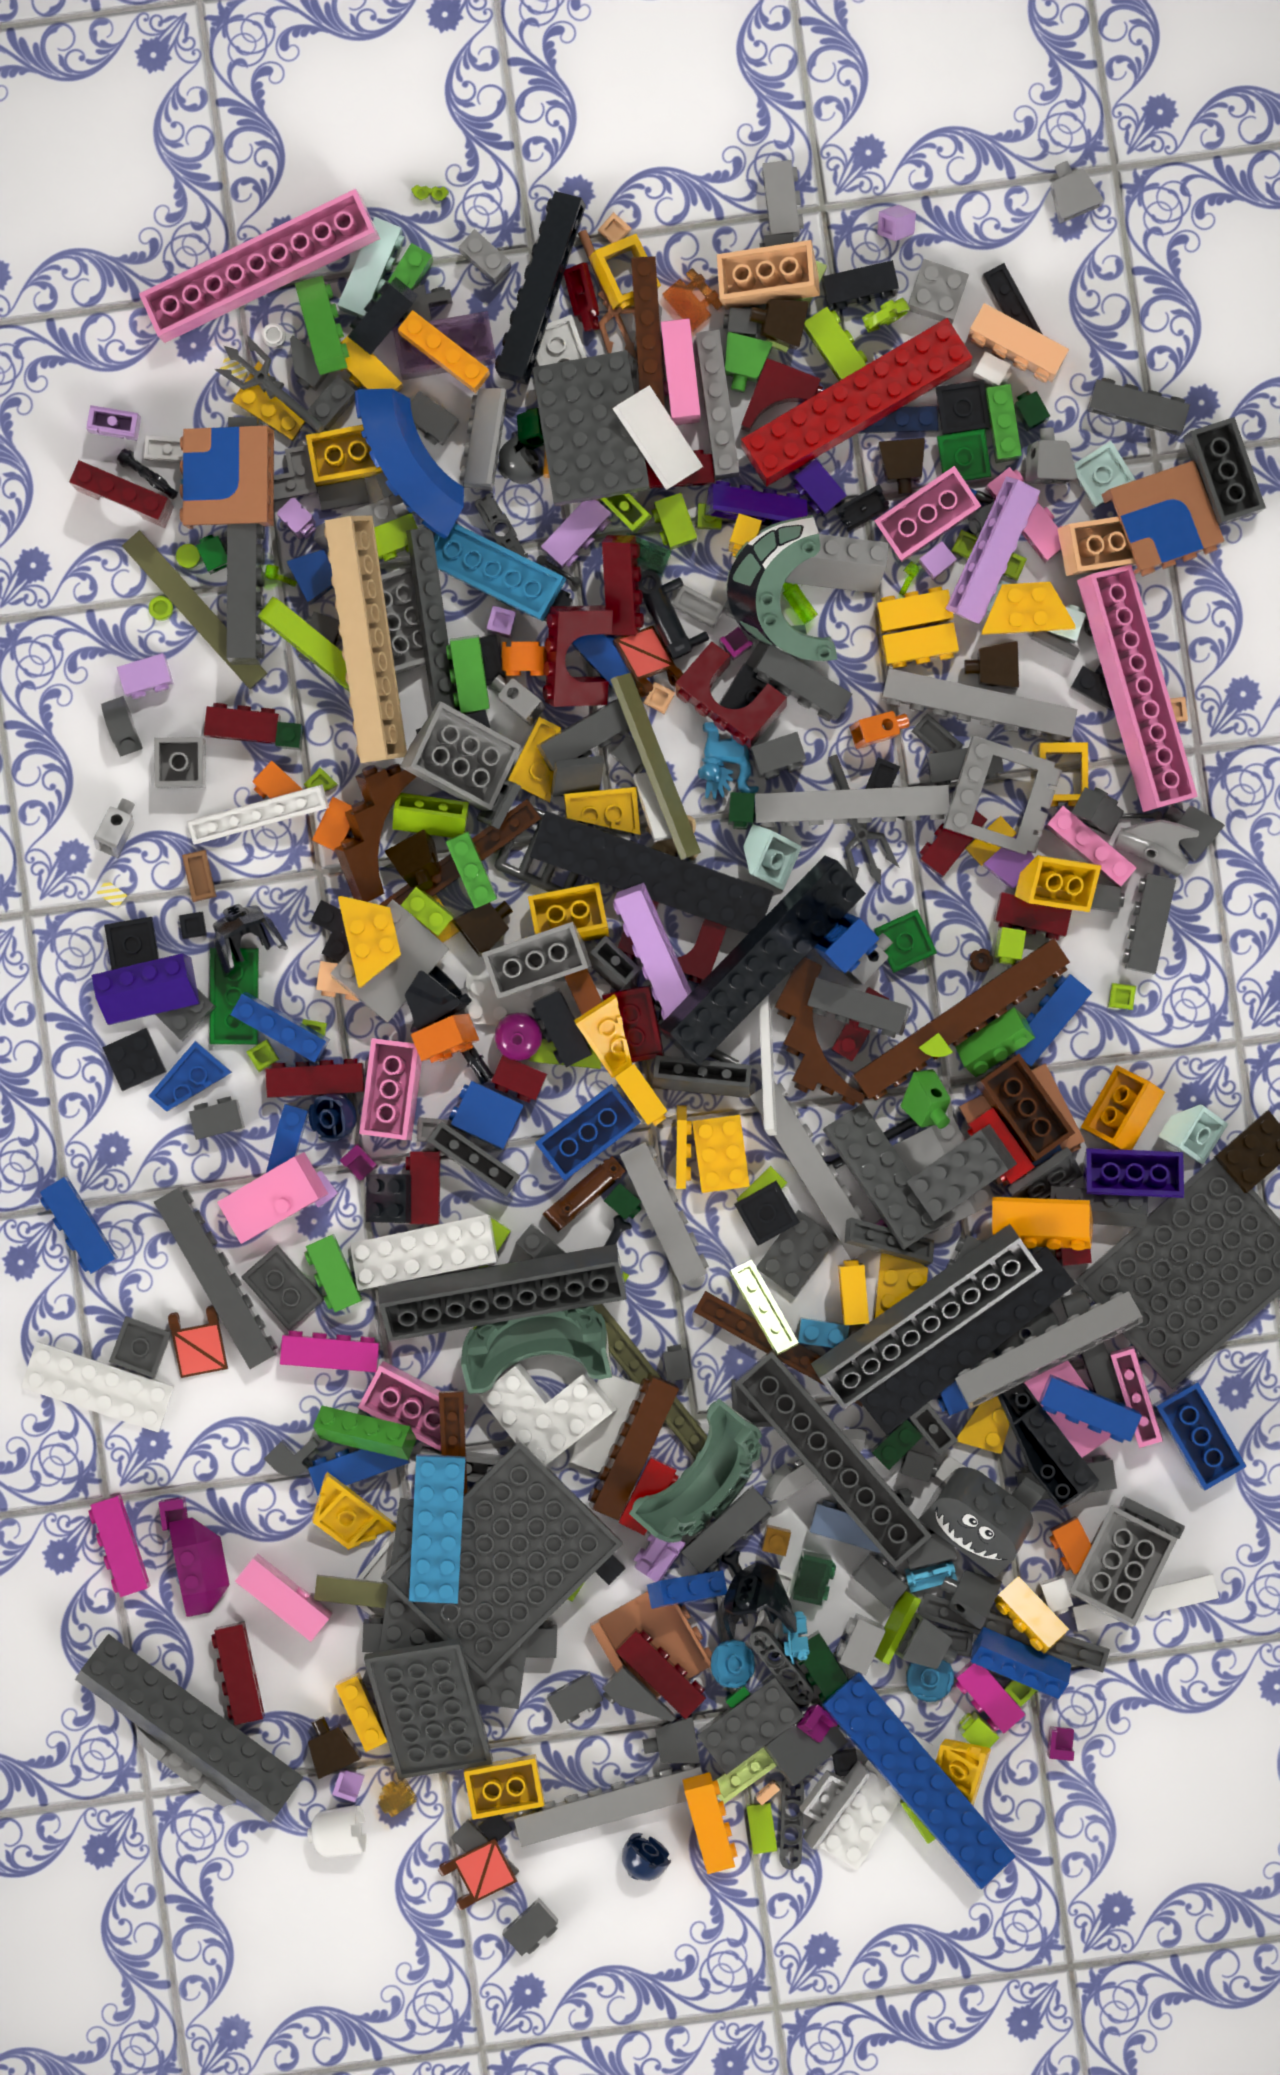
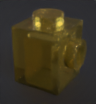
(396, 1797)

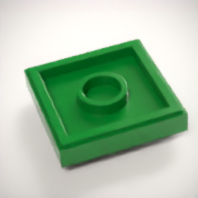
(966, 452)
(909, 940)

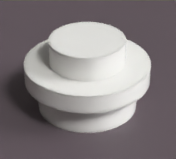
(273, 335)

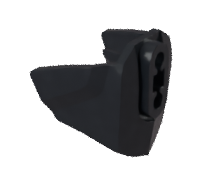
(234, 925)
(434, 998)
(756, 1590)

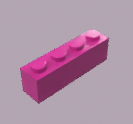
(330, 1352)
(120, 1546)

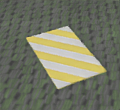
(236, 368)
(111, 894)

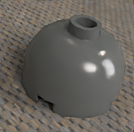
(518, 462)

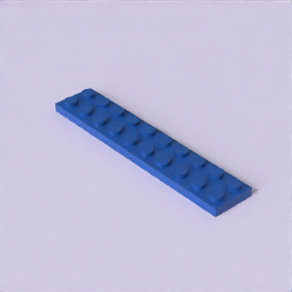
(918, 1780)

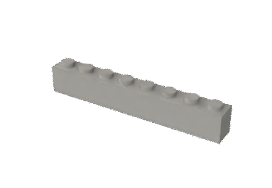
(979, 704)
(850, 804)
(811, 1167)
(1048, 1349)
(604, 1805)

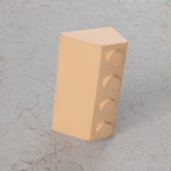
(767, 273)

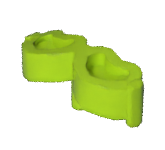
(423, 192)

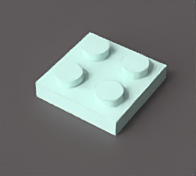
(1101, 472)

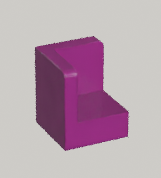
(735, 643)
(358, 1162)
(172, 1510)
(816, 1723)
(1061, 1743)

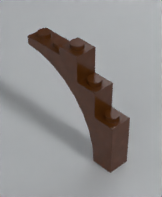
(366, 819)
(802, 1036)

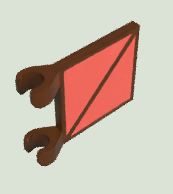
(646, 657)
(198, 1347)
(482, 1871)

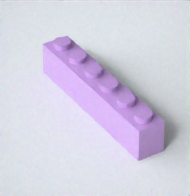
(993, 550)
(652, 947)

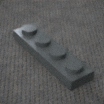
(882, 1240)

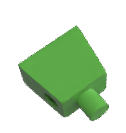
(745, 359)
(926, 1100)

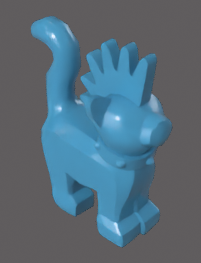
(724, 751)

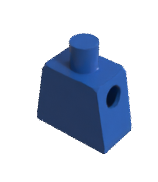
(312, 574)

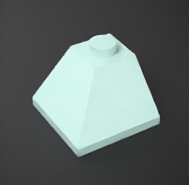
(770, 856)
(1194, 1132)

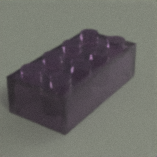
(468, 331)

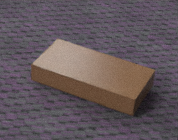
(199, 876)

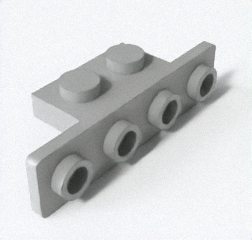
(830, 1800)

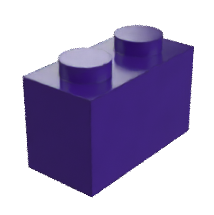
(818, 488)

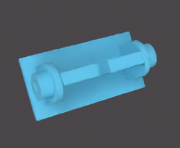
(930, 1576)
(796, 1645)

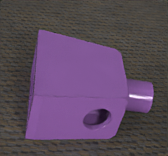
(1007, 865)

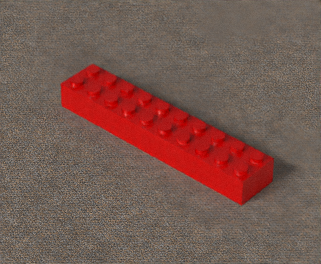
(856, 402)

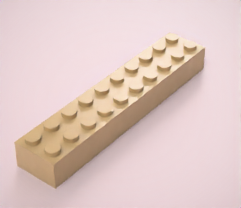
(365, 638)

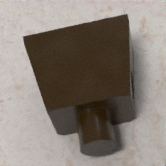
(781, 321)
(902, 462)
(996, 666)
(416, 859)
(483, 926)
(331, 1748)

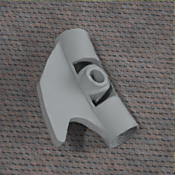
(1157, 843)

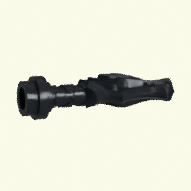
(126, 458)

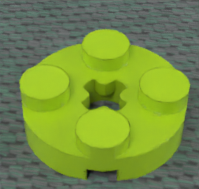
(890, 312)

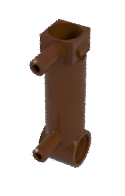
(584, 1193)

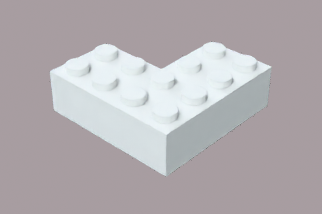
(546, 1424)

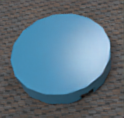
(732, 1664)
(930, 1683)

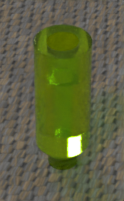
(799, 602)

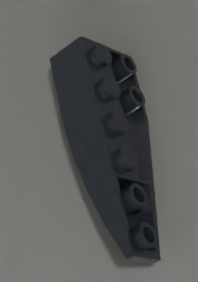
(1047, 1449)

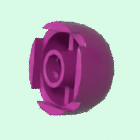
(518, 1036)

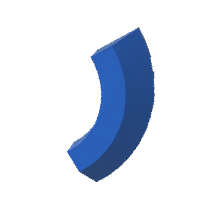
(405, 461)

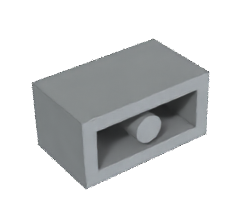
(484, 256)

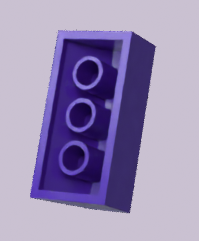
(766, 506)
(146, 988)
(1133, 1173)

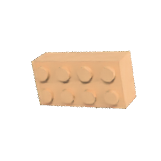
(1017, 343)
(1094, 546)

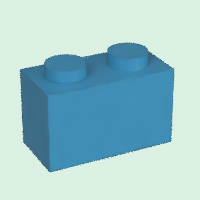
(821, 1332)

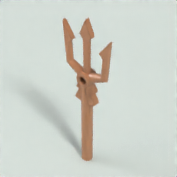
(589, 249)

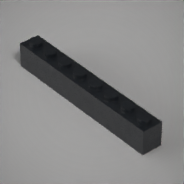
(540, 287)

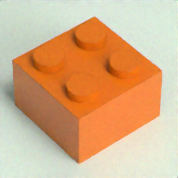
(445, 1038)

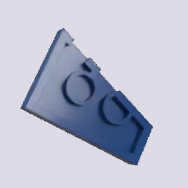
(188, 1077)

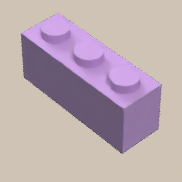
(576, 532)

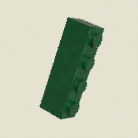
(823, 1667)

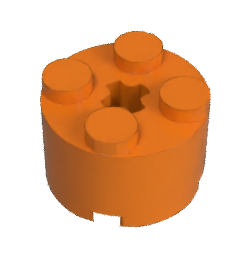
(523, 657)

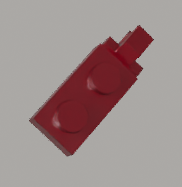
(582, 296)

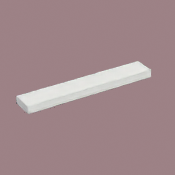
(258, 814)
(767, 1066)
(1161, 1599)

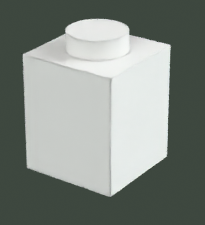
(992, 370)
(1056, 1594)

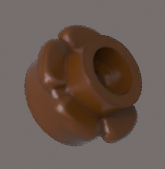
(985, 955)

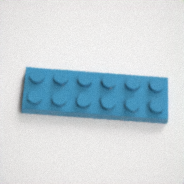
(498, 571)
(437, 1528)

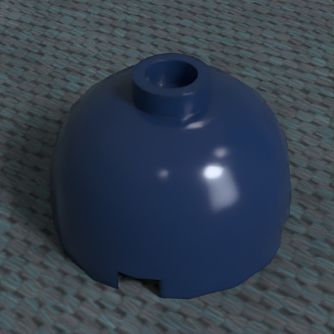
(332, 1117)
(644, 1858)

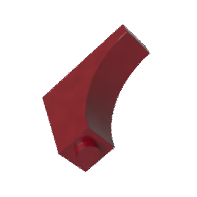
(777, 386)

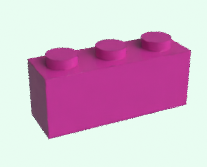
(989, 1696)

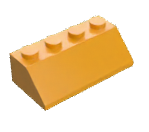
(1045, 1221)

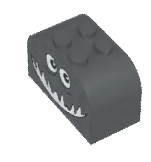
(978, 1518)

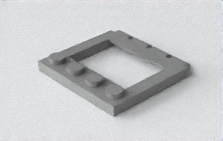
(971, 784)

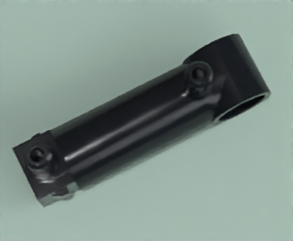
(666, 617)

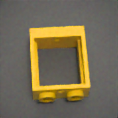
(602, 270)
(1068, 748)
(641, 1095)
(853, 1292)

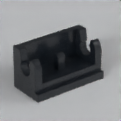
(863, 508)

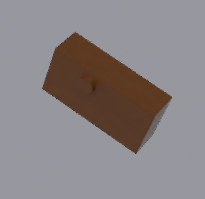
(1025, 1107)

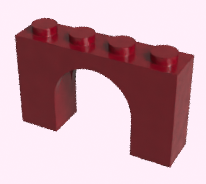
(102, 484)
(565, 626)
(744, 723)
(701, 959)

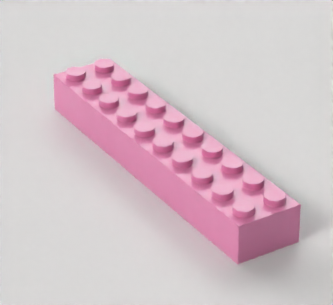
(259, 266)
(1137, 688)

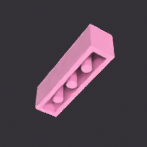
(1040, 529)
(1090, 846)
(1136, 1395)

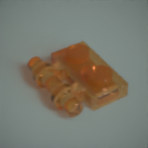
(687, 304)

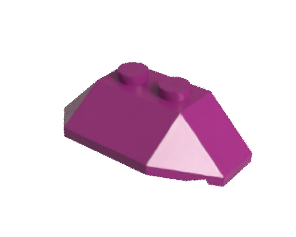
(198, 1565)

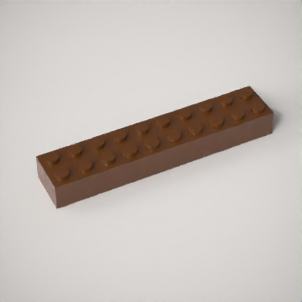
(963, 1017)

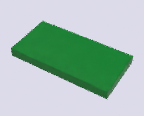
(225, 995)

